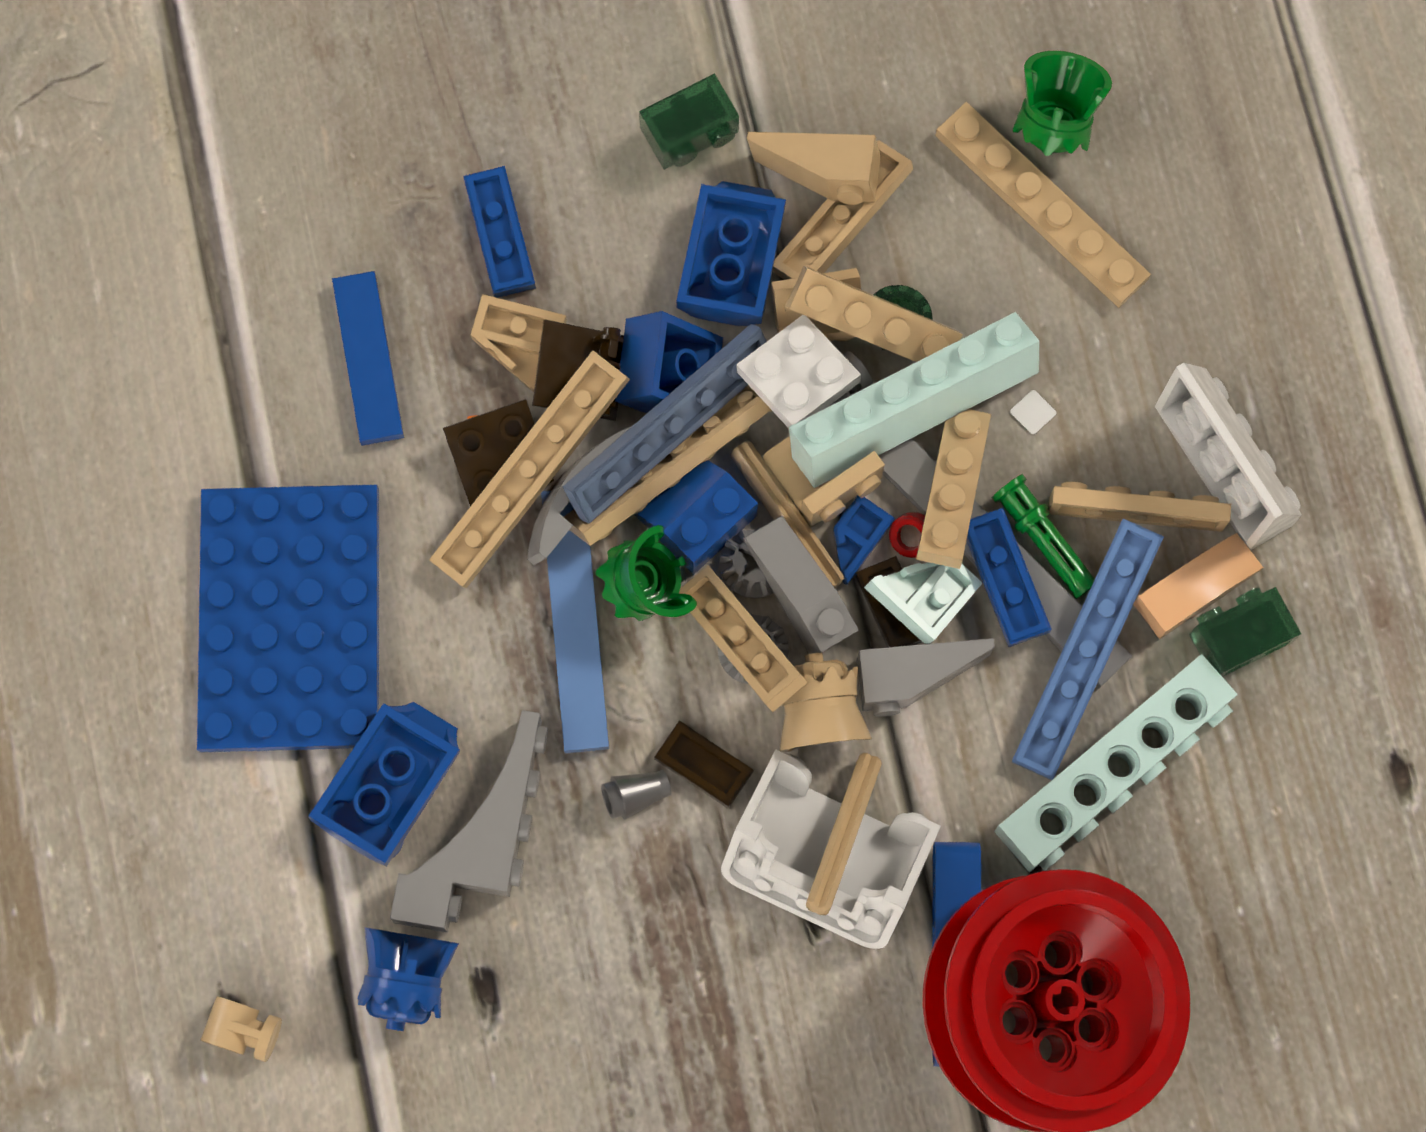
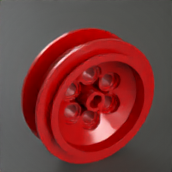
(1133, 1011)

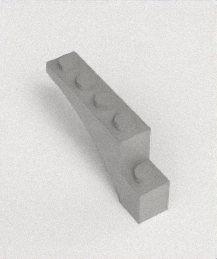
(485, 850)

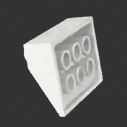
(1226, 455)

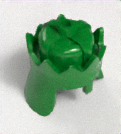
(1061, 100)
(645, 578)

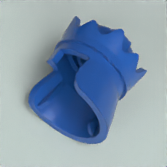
(404, 977)

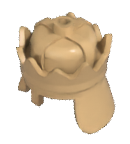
(824, 707)

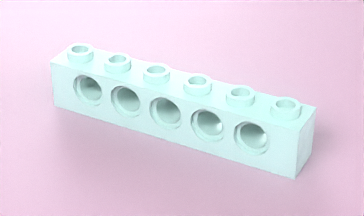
(1197, 684)

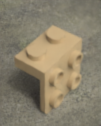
(829, 498)

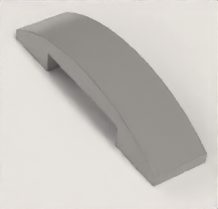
(550, 524)

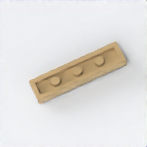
(838, 223)
(868, 316)
(953, 489)
(1156, 508)
(742, 640)

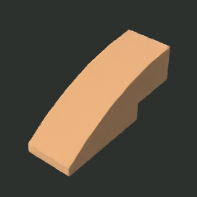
(1197, 585)

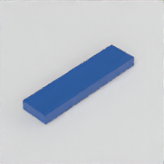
(368, 358)

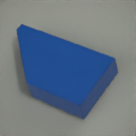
(859, 534)

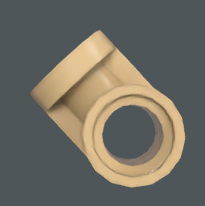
(236, 1027)

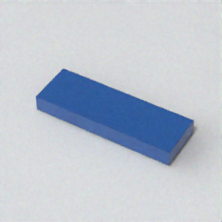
(499, 232)
(1006, 578)

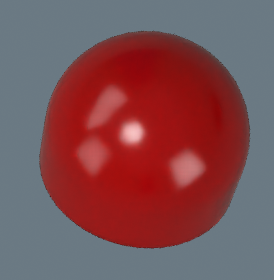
(911, 518)

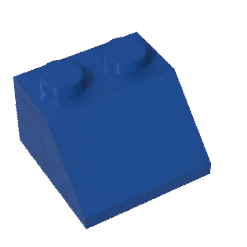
(660, 356)
(700, 514)

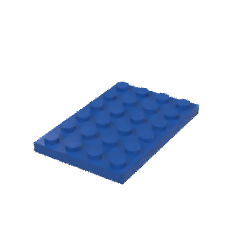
(288, 617)

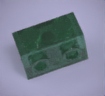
(689, 122)
(1246, 631)

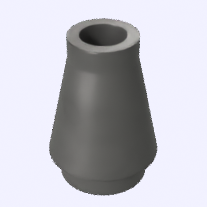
(632, 793)

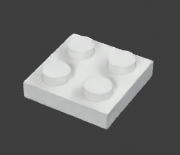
(798, 372)

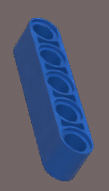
(954, 881)

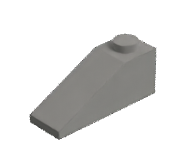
(800, 586)
(904, 674)

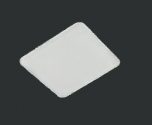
(1033, 412)

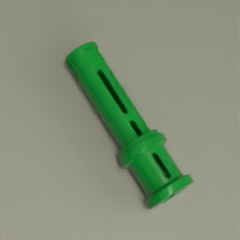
(1016, 497)

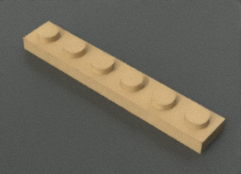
(1042, 204)
(699, 447)
(529, 469)

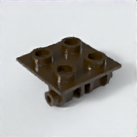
(563, 352)
(485, 444)

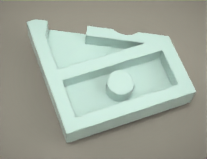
(925, 596)

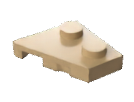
(512, 334)

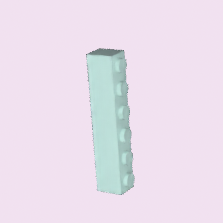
(915, 399)

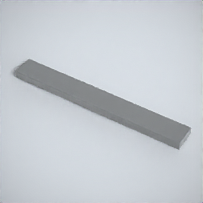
(912, 474)

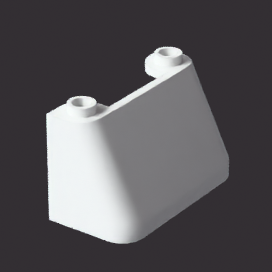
(784, 840)

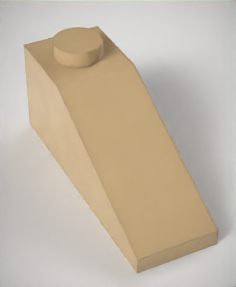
(829, 164)

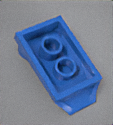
(731, 254)
(387, 780)

